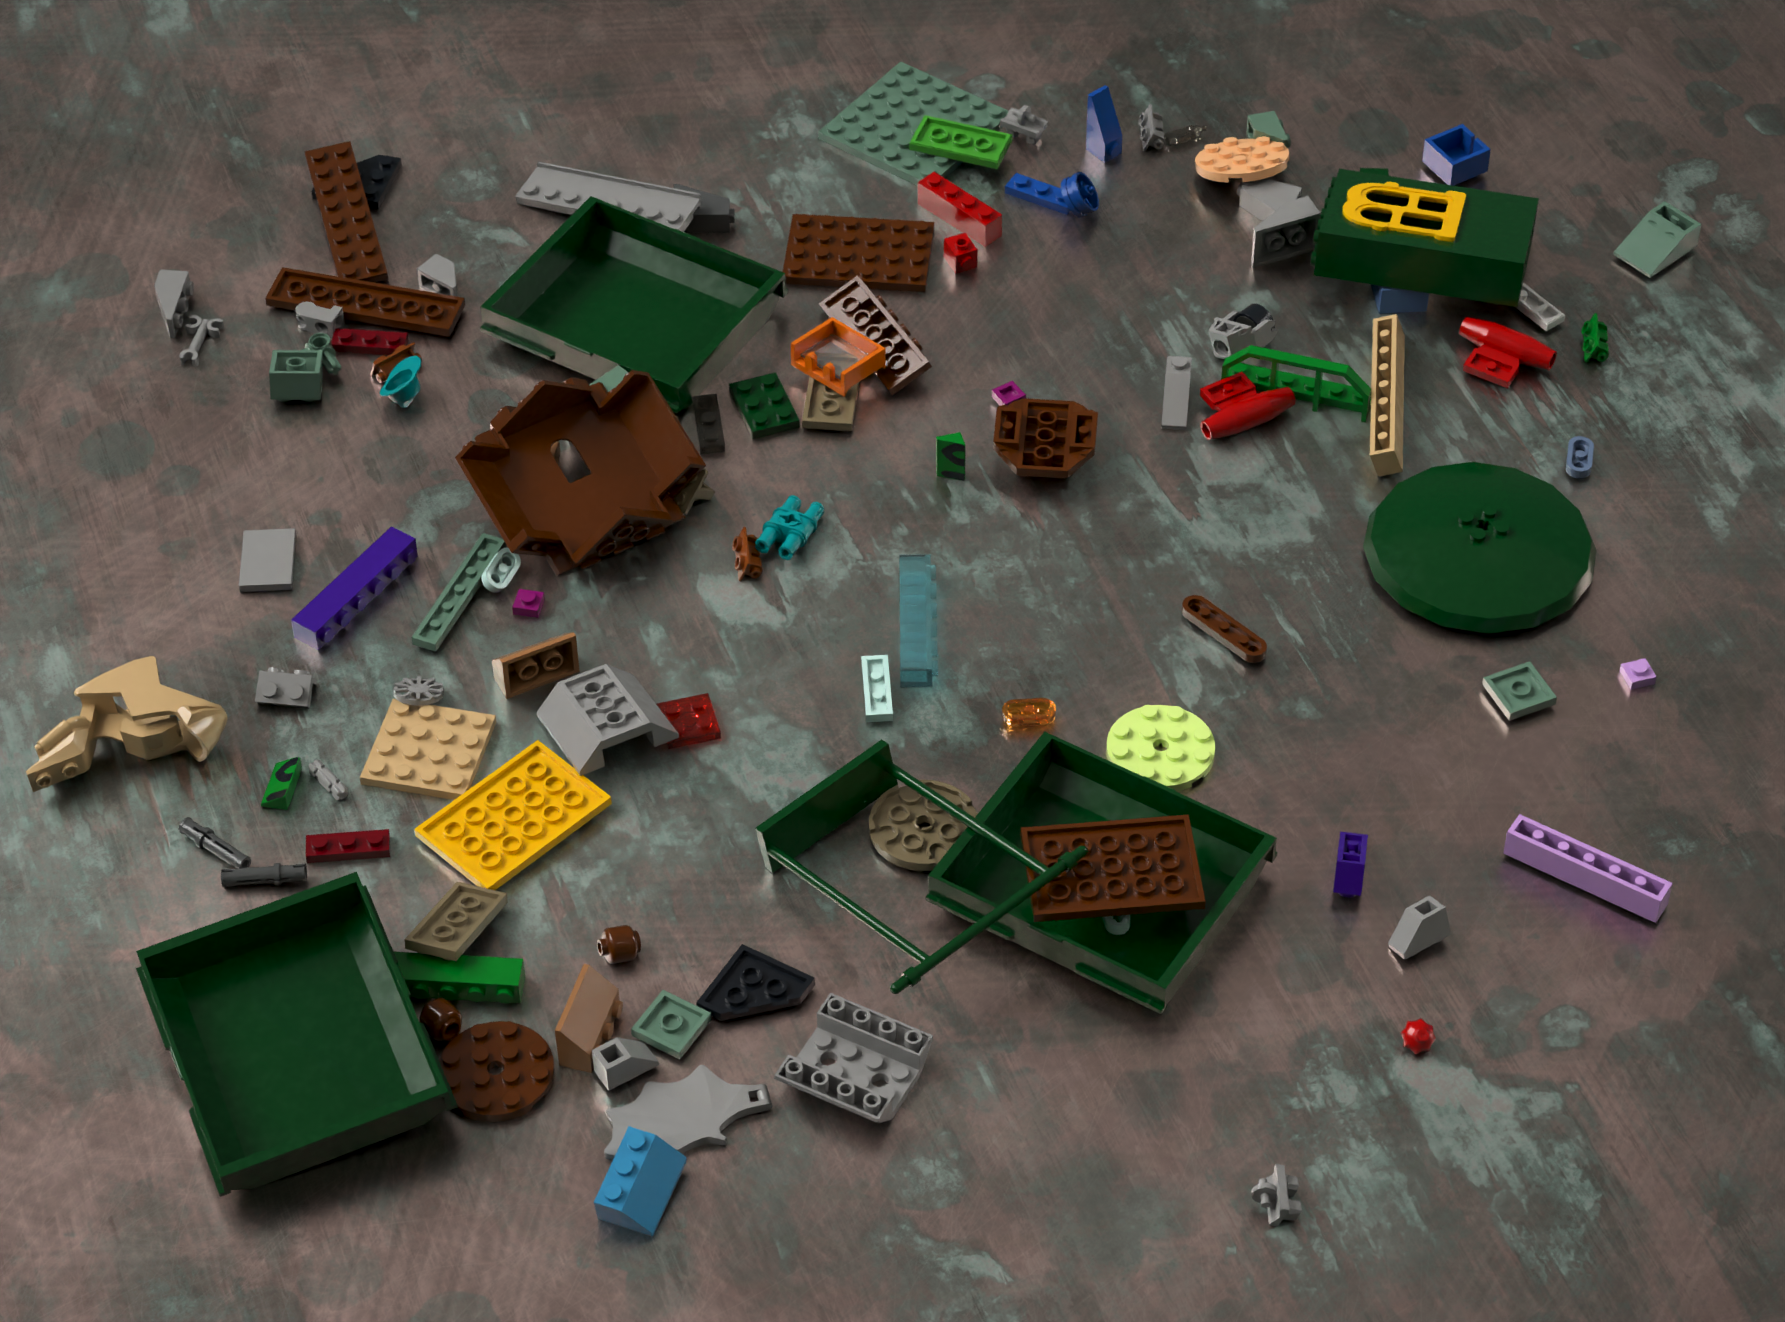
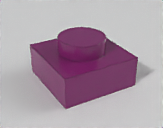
(1007, 393)
(528, 603)

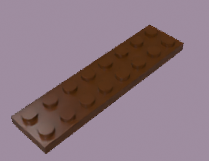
(346, 213)
(368, 301)

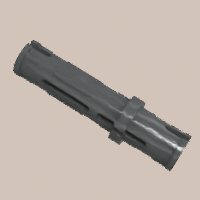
(206, 839)
(259, 875)

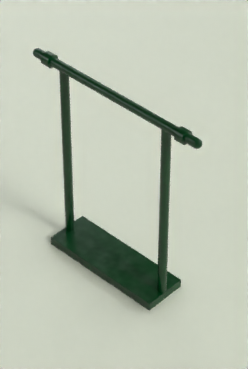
(848, 793)

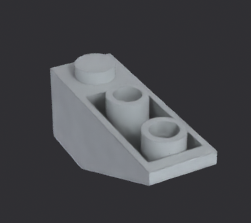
(172, 295)

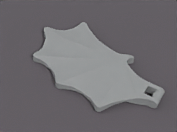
(687, 1110)

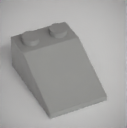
(1285, 232)

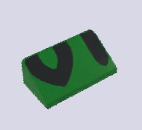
(950, 456)
(282, 784)

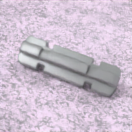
(328, 780)

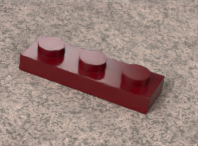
(367, 341)
(348, 846)

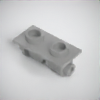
(1151, 129)

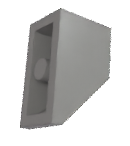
(438, 276)

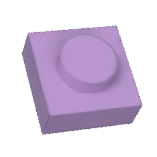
(1638, 674)

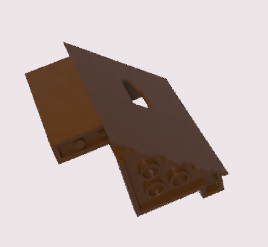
(627, 442)

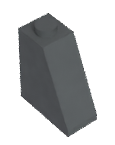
(712, 216)

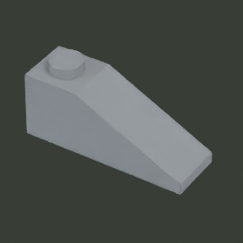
(1176, 392)

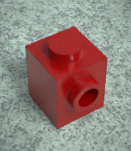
(960, 253)

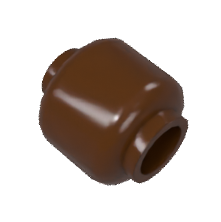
(619, 944)
(441, 1019)

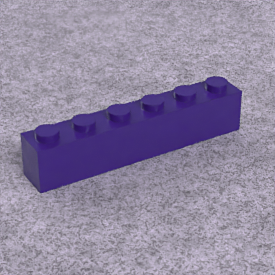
(354, 588)

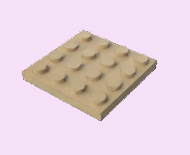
(428, 750)

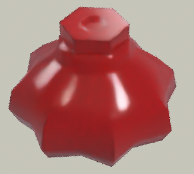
(1418, 1036)

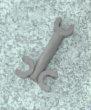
(199, 329)

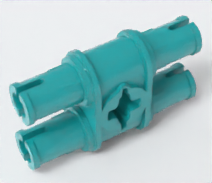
(789, 527)

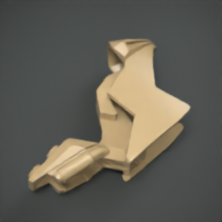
(143, 727)

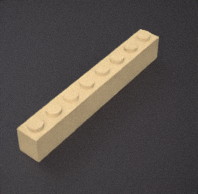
(1387, 395)

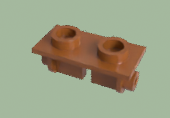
(384, 365)
(747, 556)

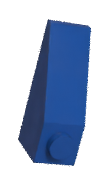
(1103, 127)

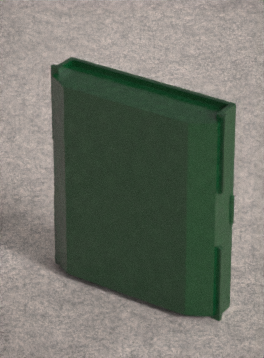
(636, 298)
(1070, 786)
(293, 1034)

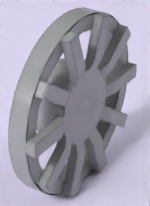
(419, 691)

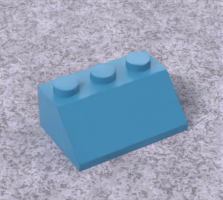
(639, 1182)

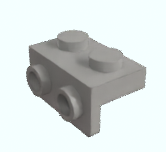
(285, 689)

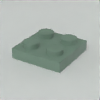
(1519, 690)
(671, 1024)

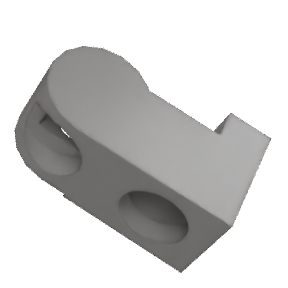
(319, 319)

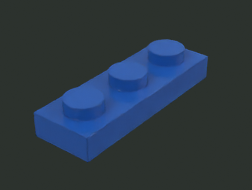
(1037, 193)

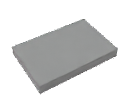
(267, 560)

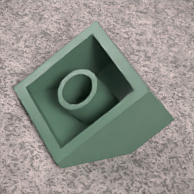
(296, 375)

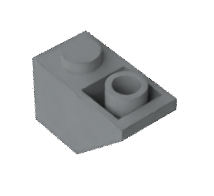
(1420, 927)
(622, 1061)

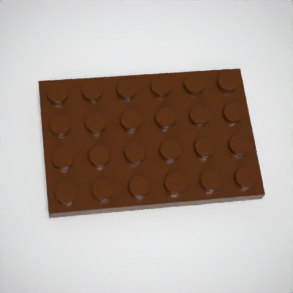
(879, 251)
(1127, 869)

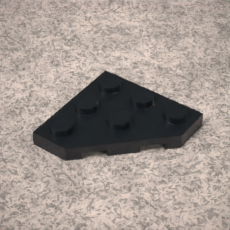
(376, 177)
(754, 985)

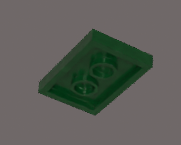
(764, 405)

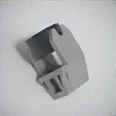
(1242, 329)

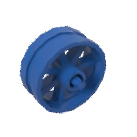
(1079, 194)

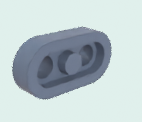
(1579, 457)

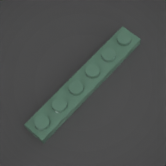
(457, 593)

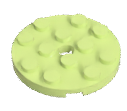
(1185, 736)

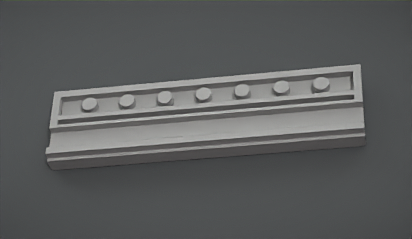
(567, 188)

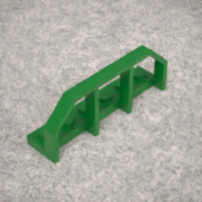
(1305, 388)

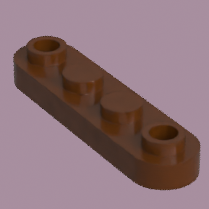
(1224, 628)

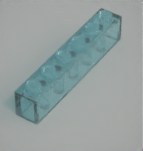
(916, 621)

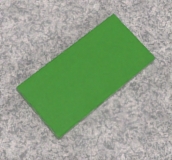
(960, 142)

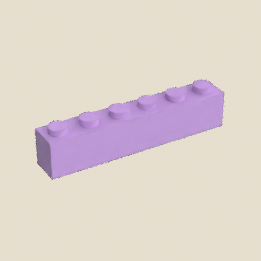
(1587, 868)

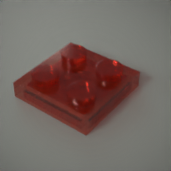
(692, 719)

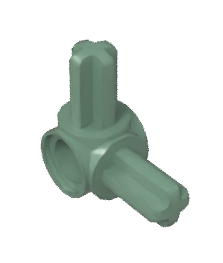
(322, 341)

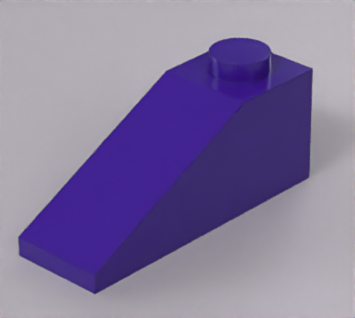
(1350, 864)

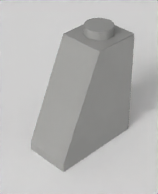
(1265, 196)

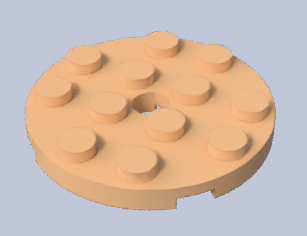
(1242, 159)

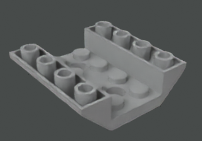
(583, 719)
(865, 1051)

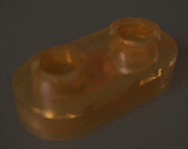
(1029, 712)

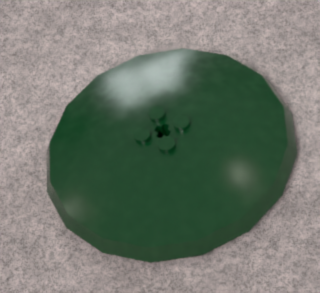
(1480, 548)

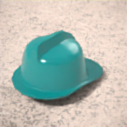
(403, 382)

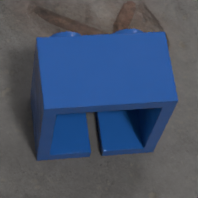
(1456, 155)

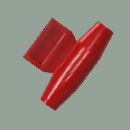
(1502, 351)
(1241, 406)

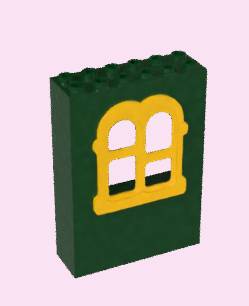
(1473, 256)

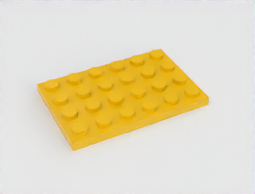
(513, 816)

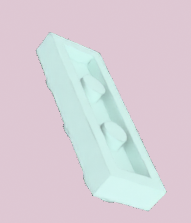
(877, 688)

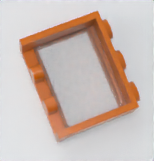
(837, 355)

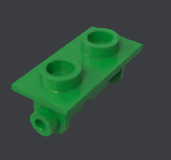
(1595, 339)

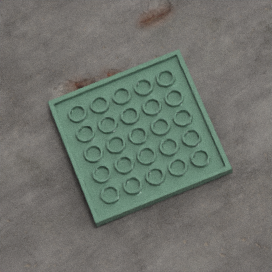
(888, 114)

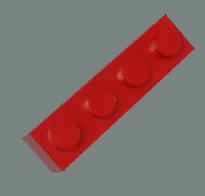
(959, 209)

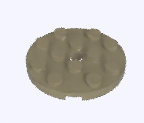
(896, 828)

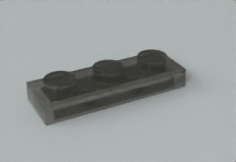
(708, 424)

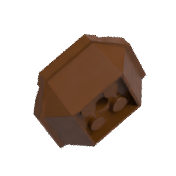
(1045, 437)

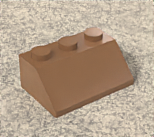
(536, 665)
(587, 1019)

